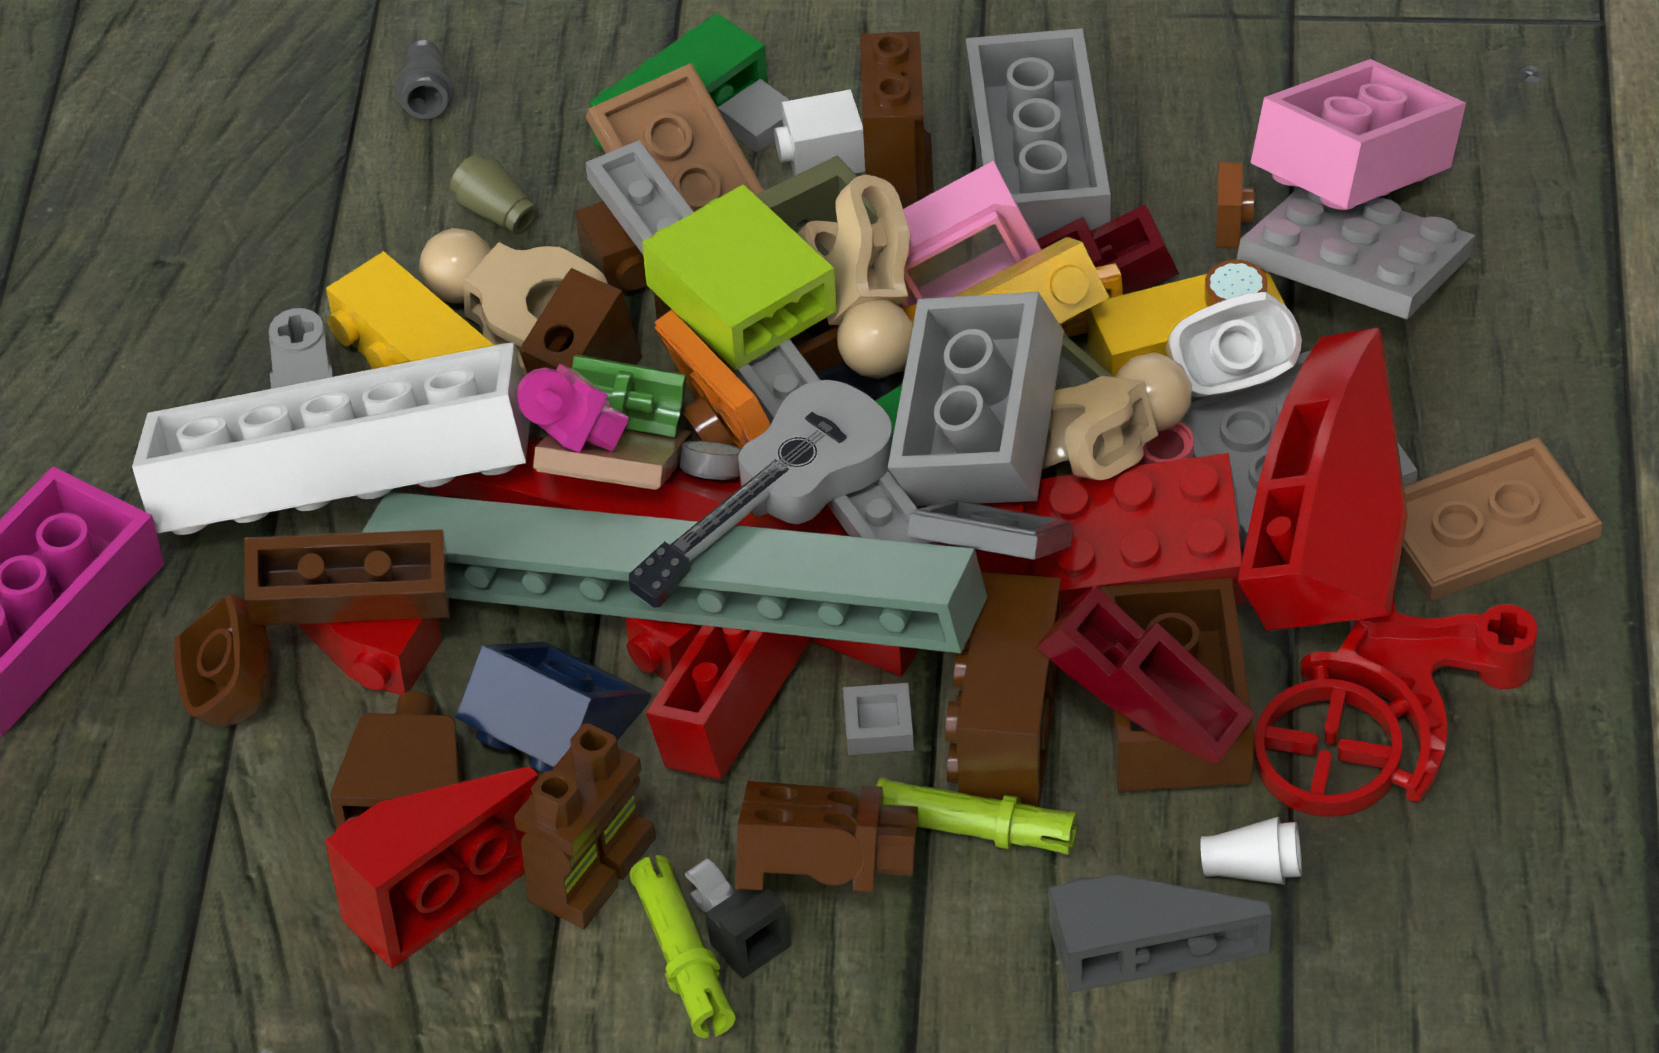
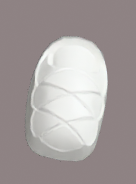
(1236, 344)

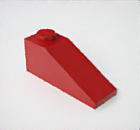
(379, 652)

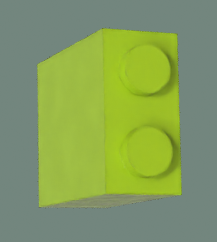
(739, 276)

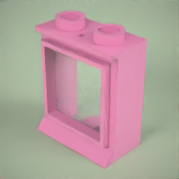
(964, 236)

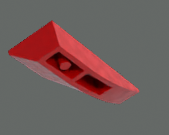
(1329, 493)

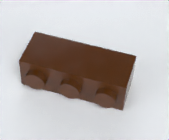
(346, 577)

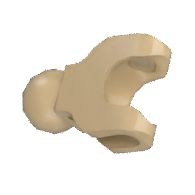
(868, 276)
(500, 286)
(1111, 418)

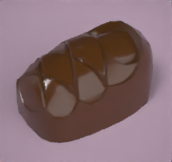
(223, 664)

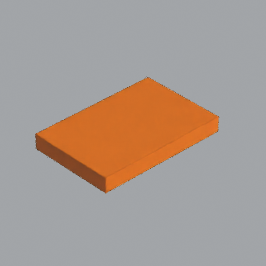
(713, 380)

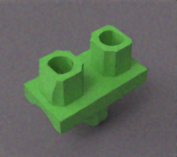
(644, 394)

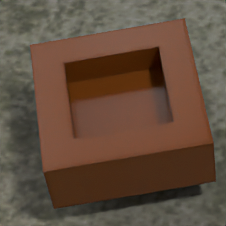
(1234, 205)

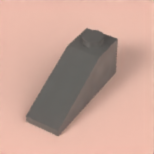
(1143, 928)

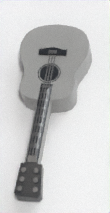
(816, 449)

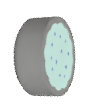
(710, 460)

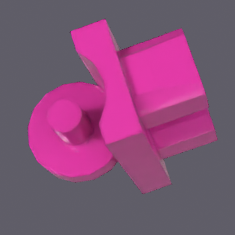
(570, 408)

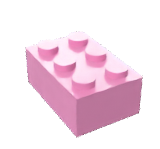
(1357, 134)

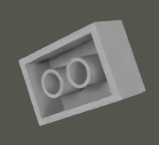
(976, 399)

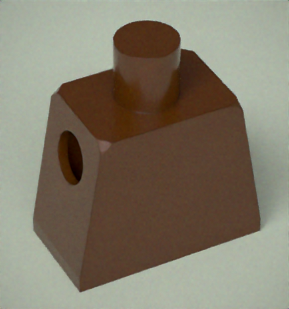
(581, 320)
(397, 756)

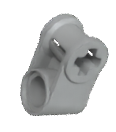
(298, 348)

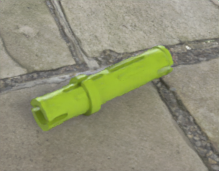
(988, 818)
(690, 966)

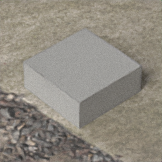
(754, 115)
(878, 719)

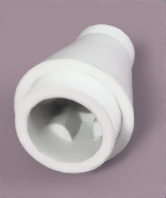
(1256, 852)

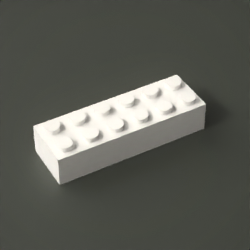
(332, 439)

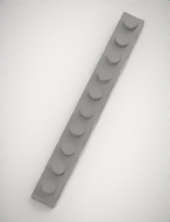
(648, 201)

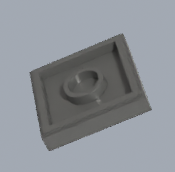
(990, 529)

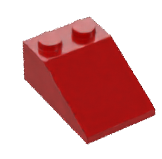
(427, 860)

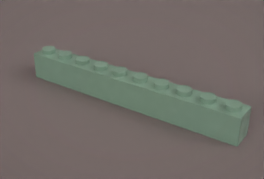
(742, 581)

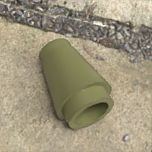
(492, 193)

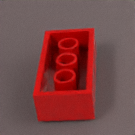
(1137, 528)

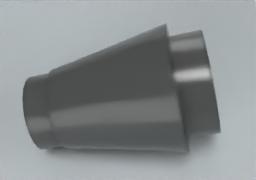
(424, 82)

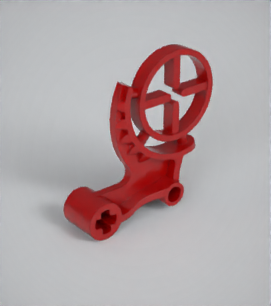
(1397, 661)

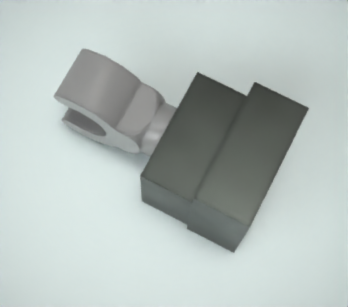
(741, 925)

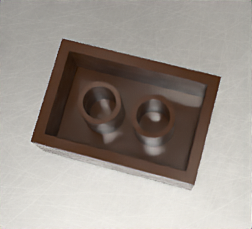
(1207, 626)
(1006, 692)

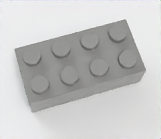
(1040, 125)

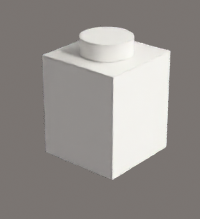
(819, 130)

